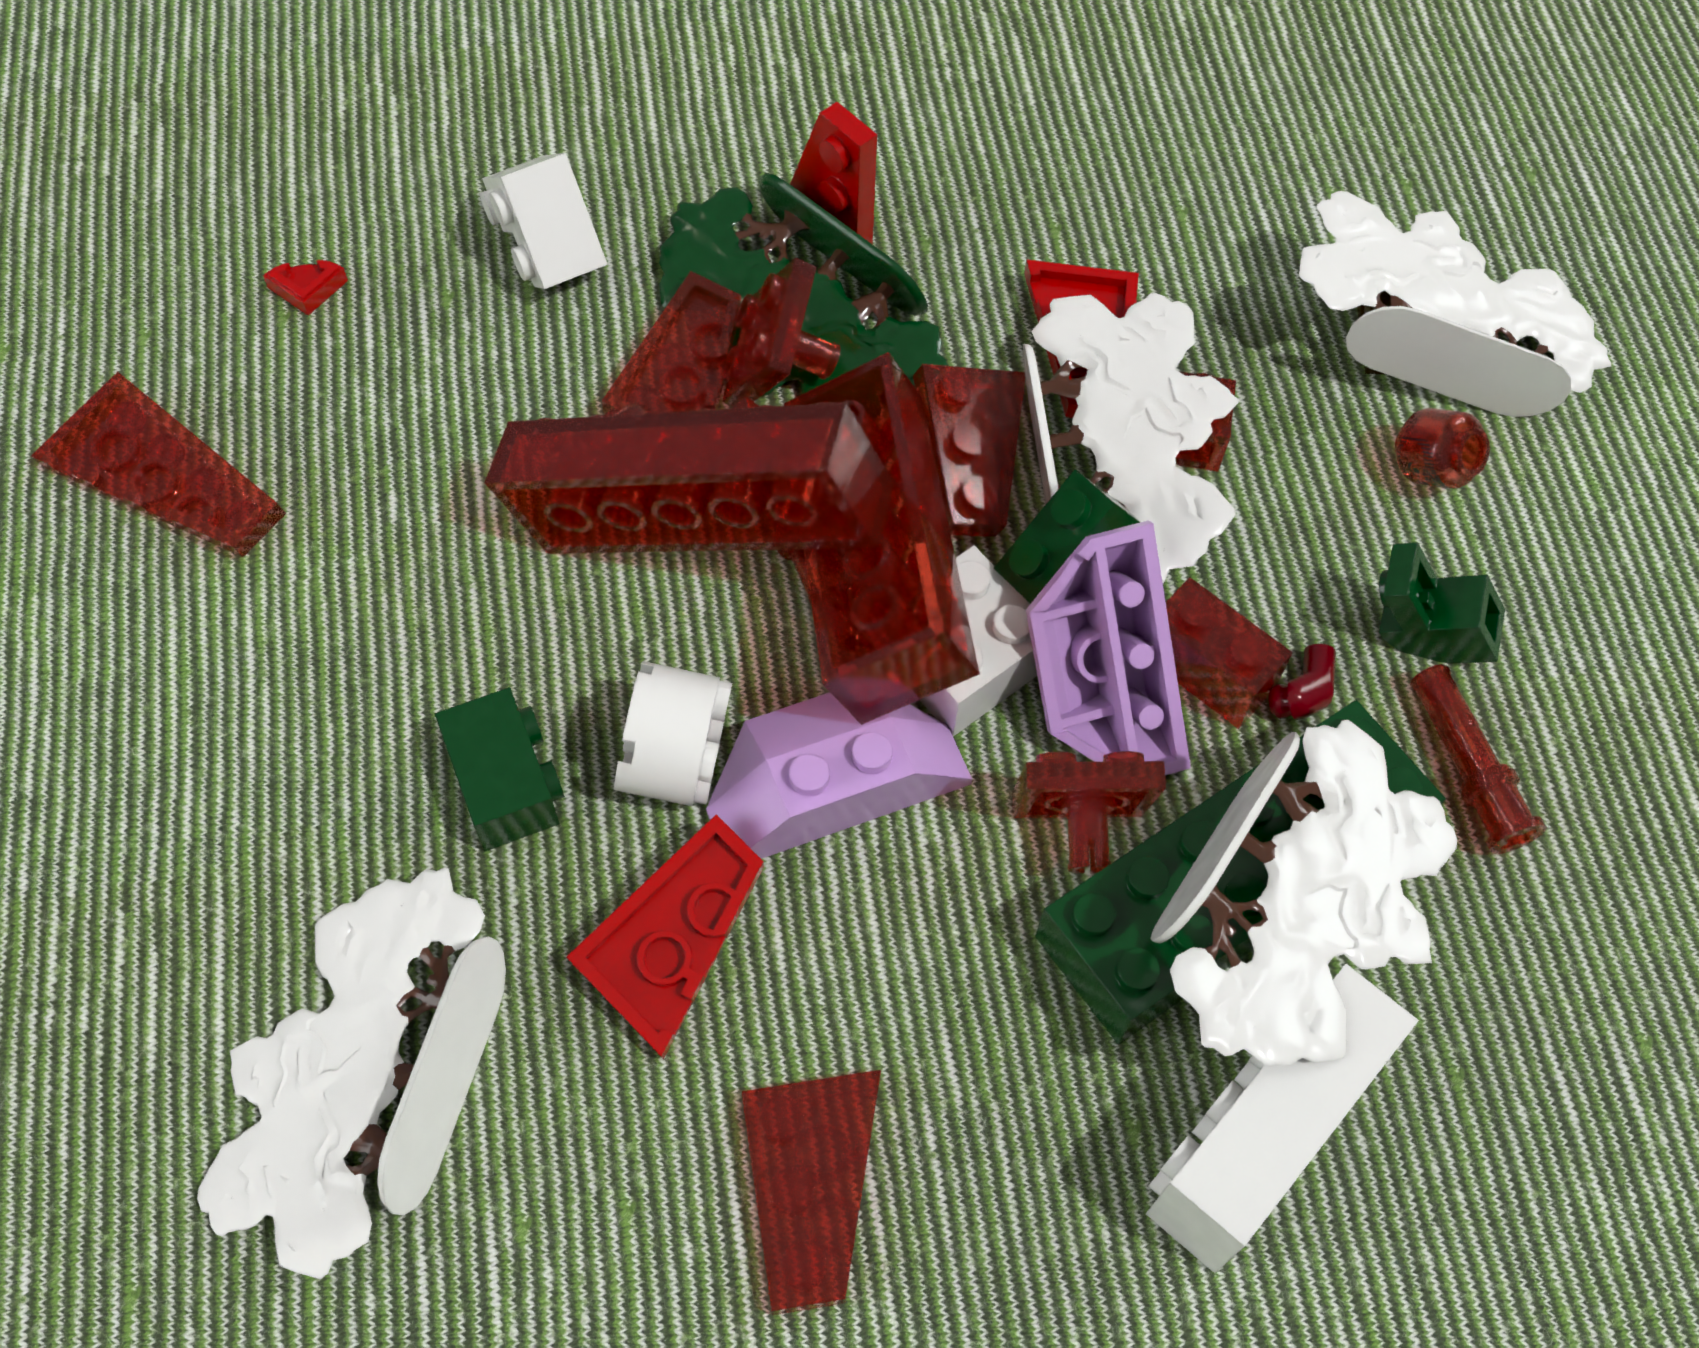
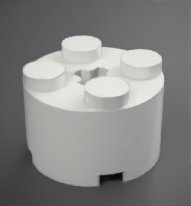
(672, 734)

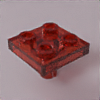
(773, 336)
(1087, 797)

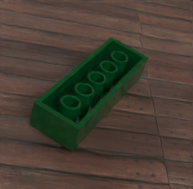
(1106, 923)

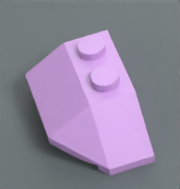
(1109, 651)
(823, 771)

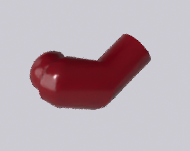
(1311, 690)

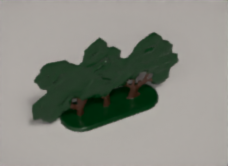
(709, 247)

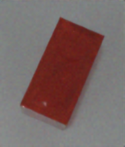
(1222, 653)

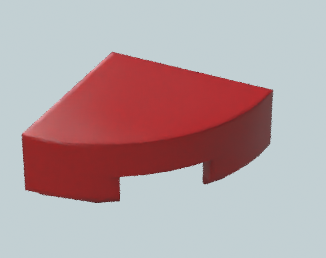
(306, 284)

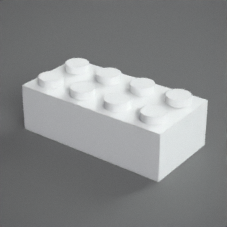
(1270, 1131)

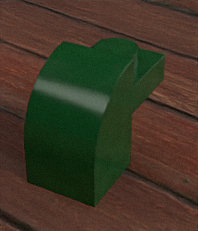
(1435, 616)

